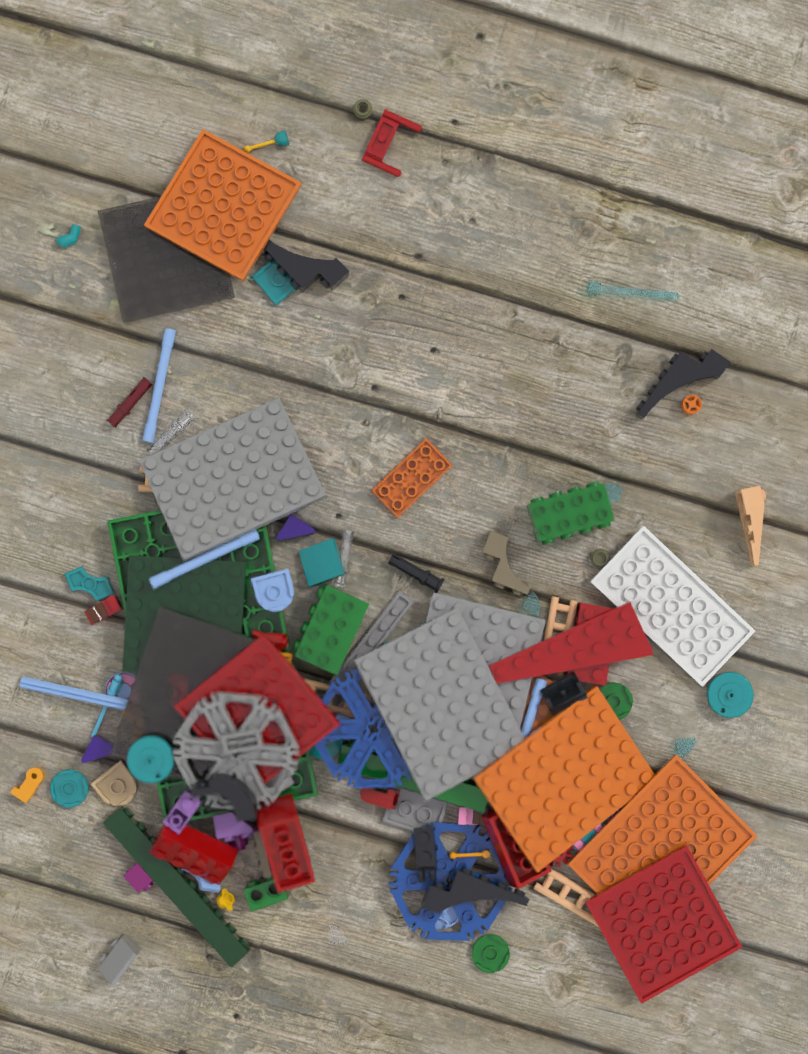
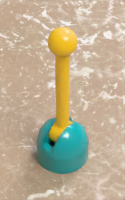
(280, 139)

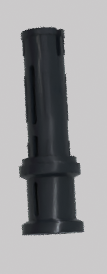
(424, 577)

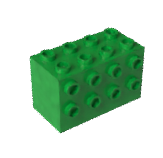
(570, 512)
(330, 628)

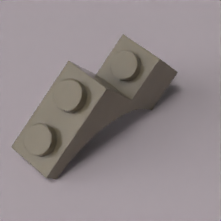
(503, 577)

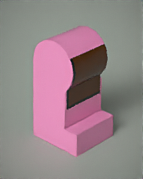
(470, 816)

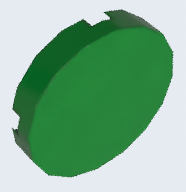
(618, 697)
(490, 953)

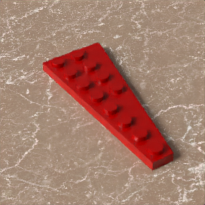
(595, 642)

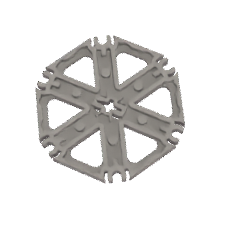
(245, 762)

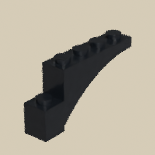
(305, 270)
(682, 372)
(466, 888)

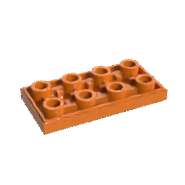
(411, 478)

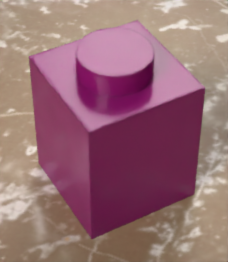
(138, 878)

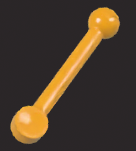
(485, 854)

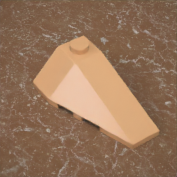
(751, 511)

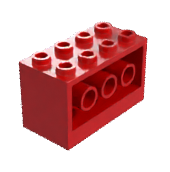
(285, 843)

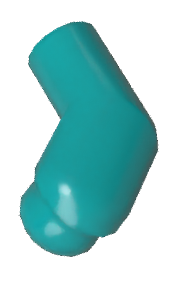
(69, 239)

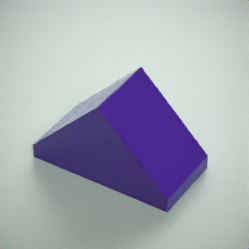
(294, 528)
(97, 748)

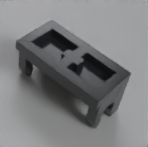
(563, 693)

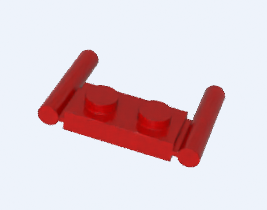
(382, 139)

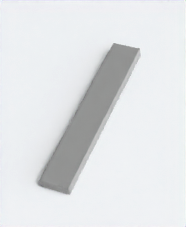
(377, 633)

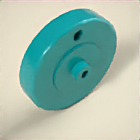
(730, 694)
(150, 759)

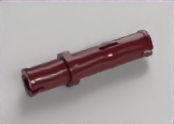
(129, 402)

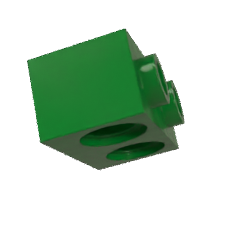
(268, 897)

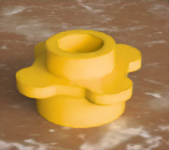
(225, 900)

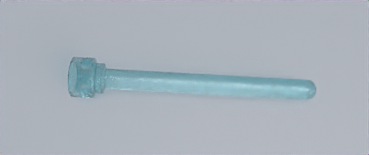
(596, 288)

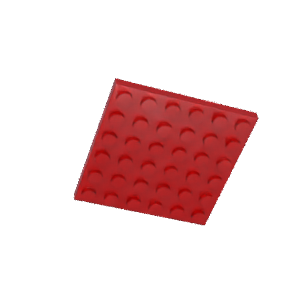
(265, 672)
(663, 924)

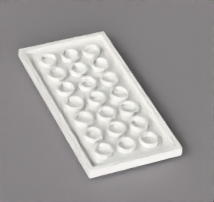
(673, 605)

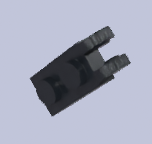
(425, 851)

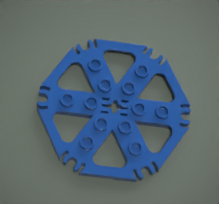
(363, 745)
(409, 880)

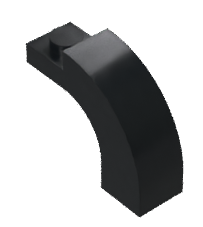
(231, 788)

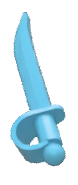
(113, 690)

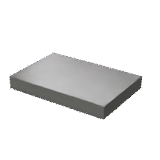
(414, 810)

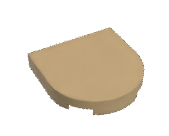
(116, 785)

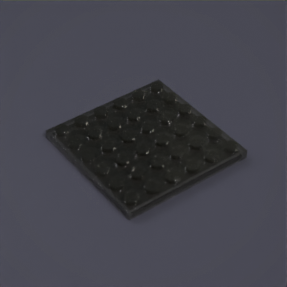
(153, 272)

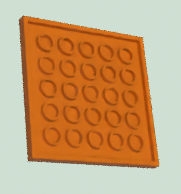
(223, 205)

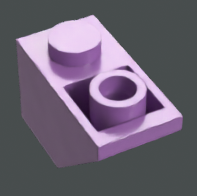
(182, 811)
(228, 827)

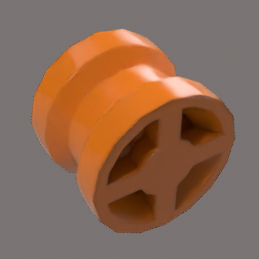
(694, 404)

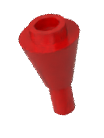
(278, 639)

